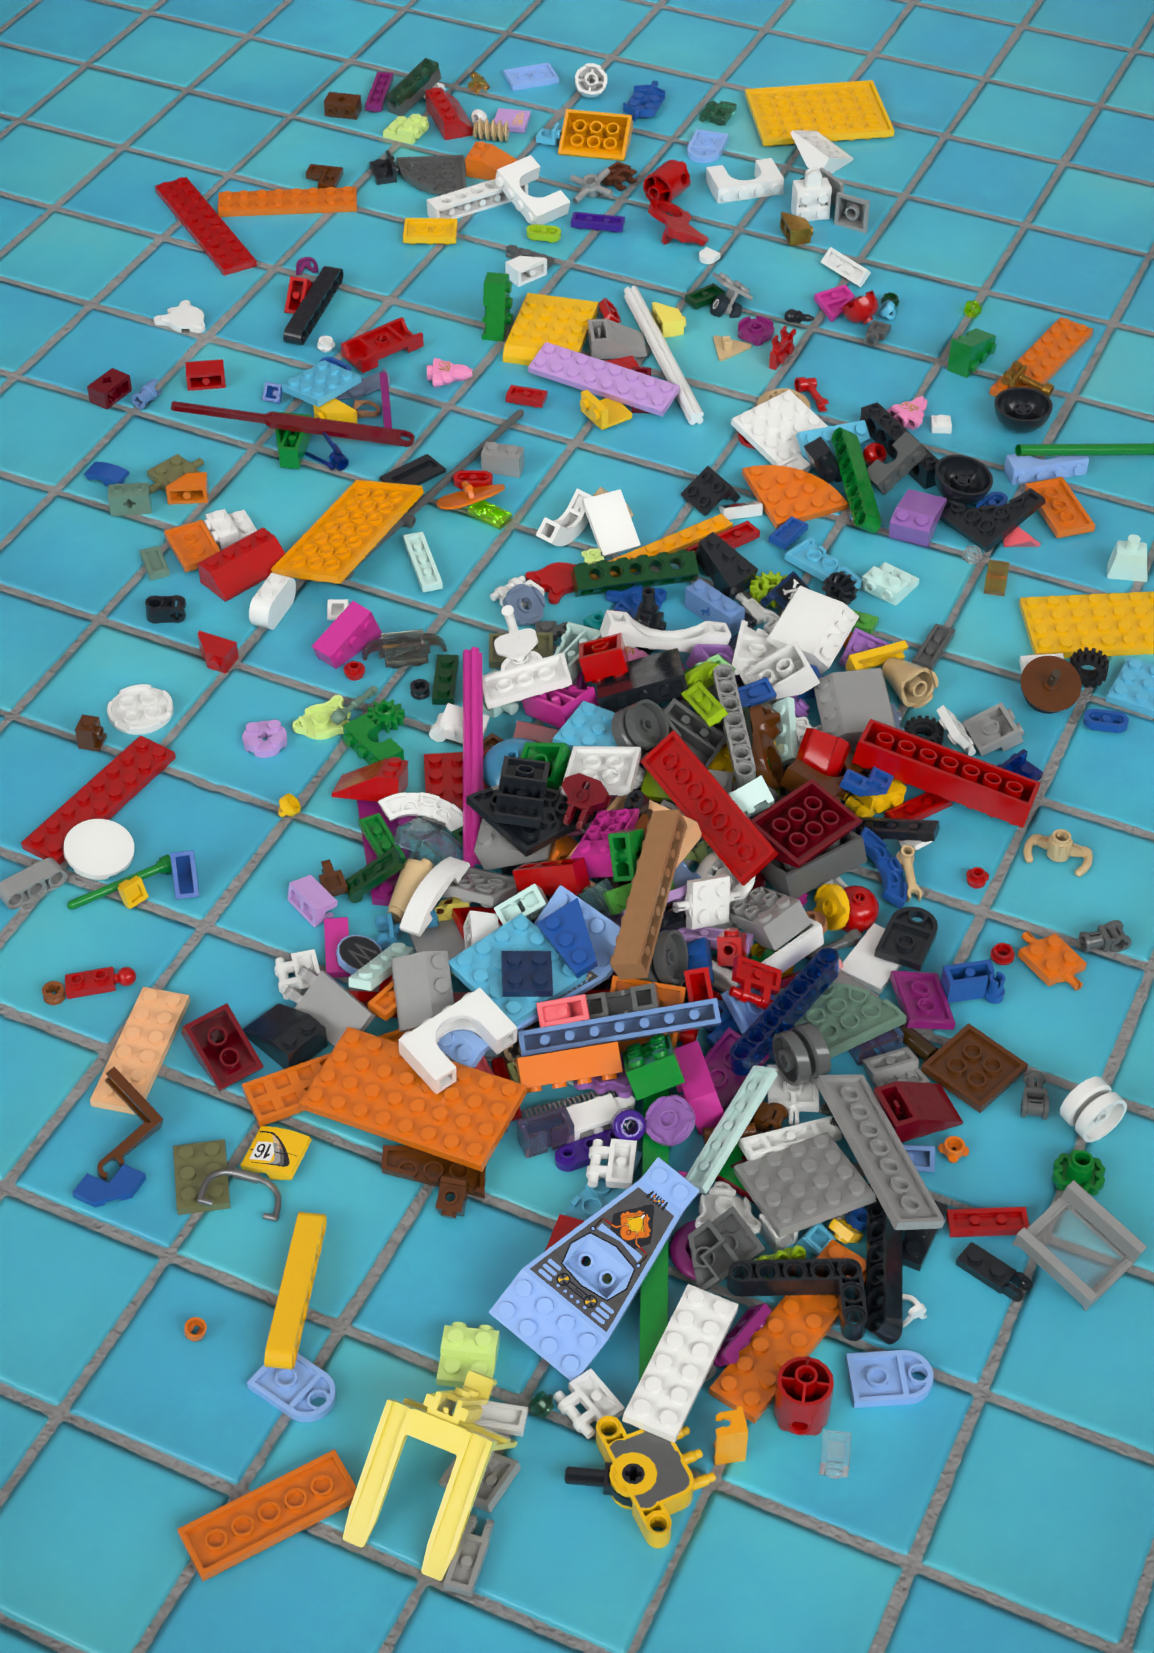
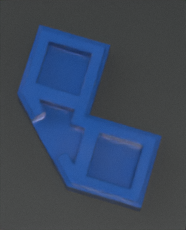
(875, 784)
(122, 1186)

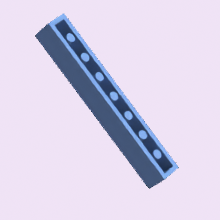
(620, 1027)

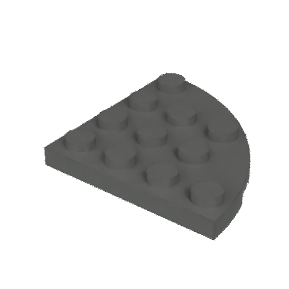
(434, 173)

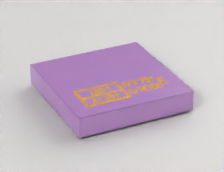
(517, 119)

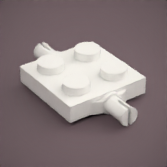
(707, 901)
(795, 1098)

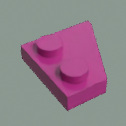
(832, 300)

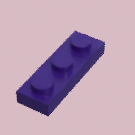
(598, 222)

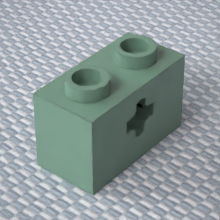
(129, 499)

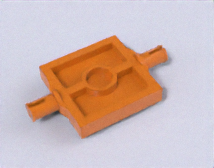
(1052, 960)

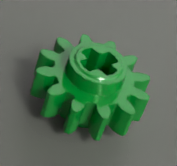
(386, 715)

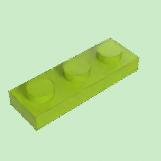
(704, 704)

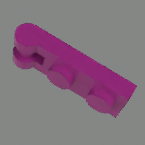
(740, 1334)

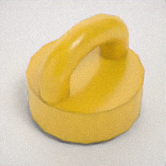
(288, 805)

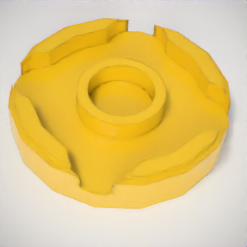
(833, 904)

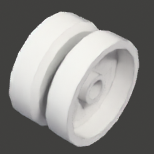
(1093, 1109)

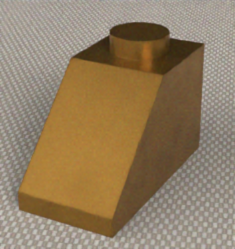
(795, 229)

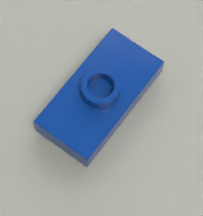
(788, 533)

